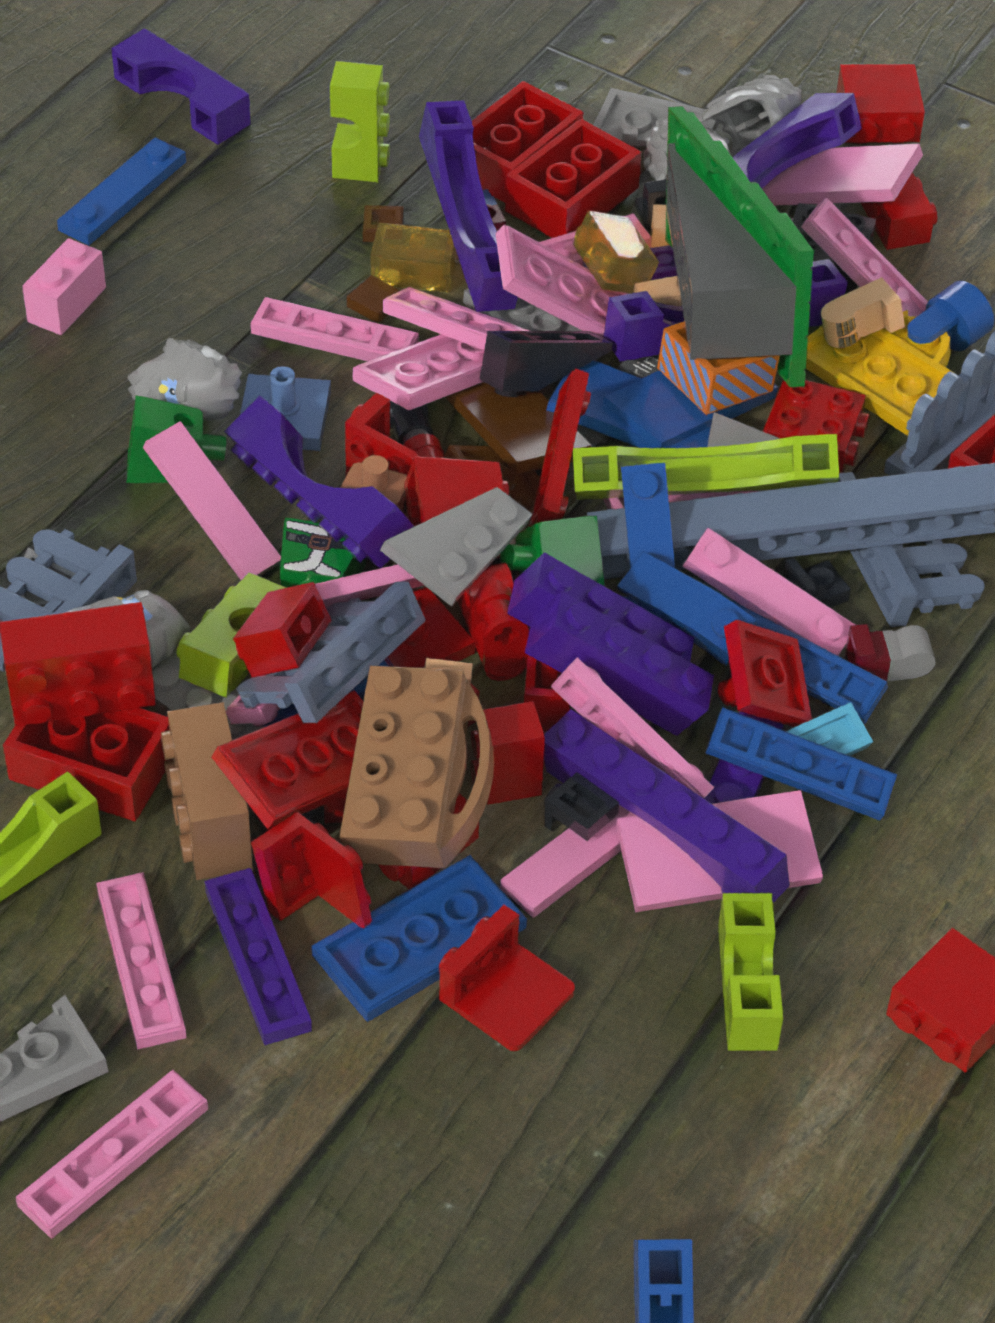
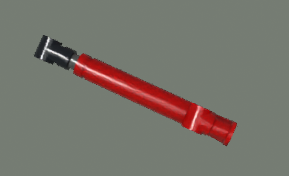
(485, 603)

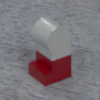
(891, 653)

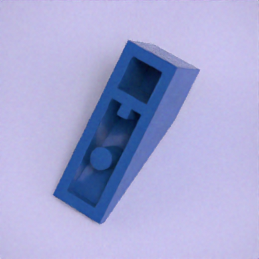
(683, 603)
(663, 1281)

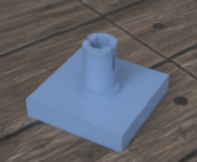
(298, 399)

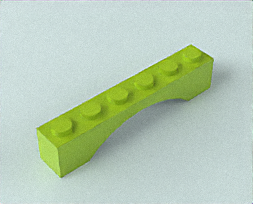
(730, 468)
(46, 831)

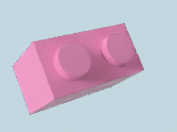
(64, 286)

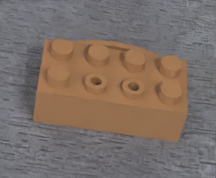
(413, 767)

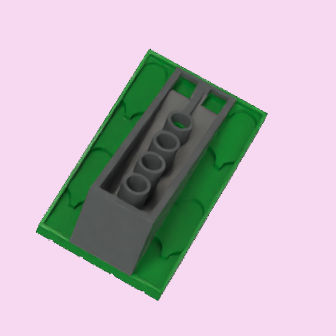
(735, 256)

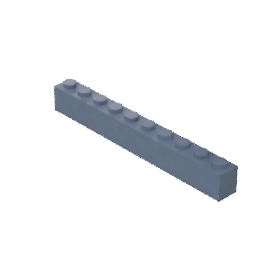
(823, 516)

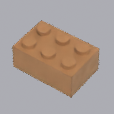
(207, 802)

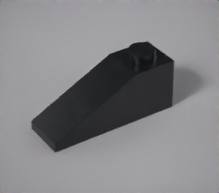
(536, 358)

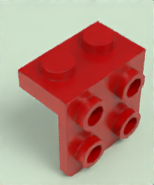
(369, 435)
(305, 862)
(501, 982)

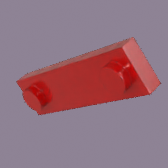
(571, 404)

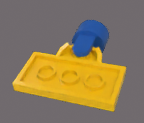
(909, 362)

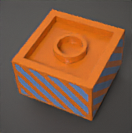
(714, 382)

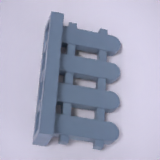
(950, 417)
(96, 577)
(895, 580)
(341, 658)

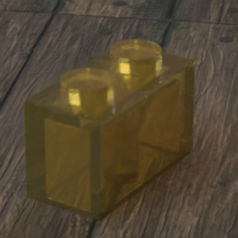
(614, 252)
(414, 257)

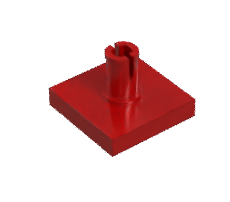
(436, 638)
(765, 675)

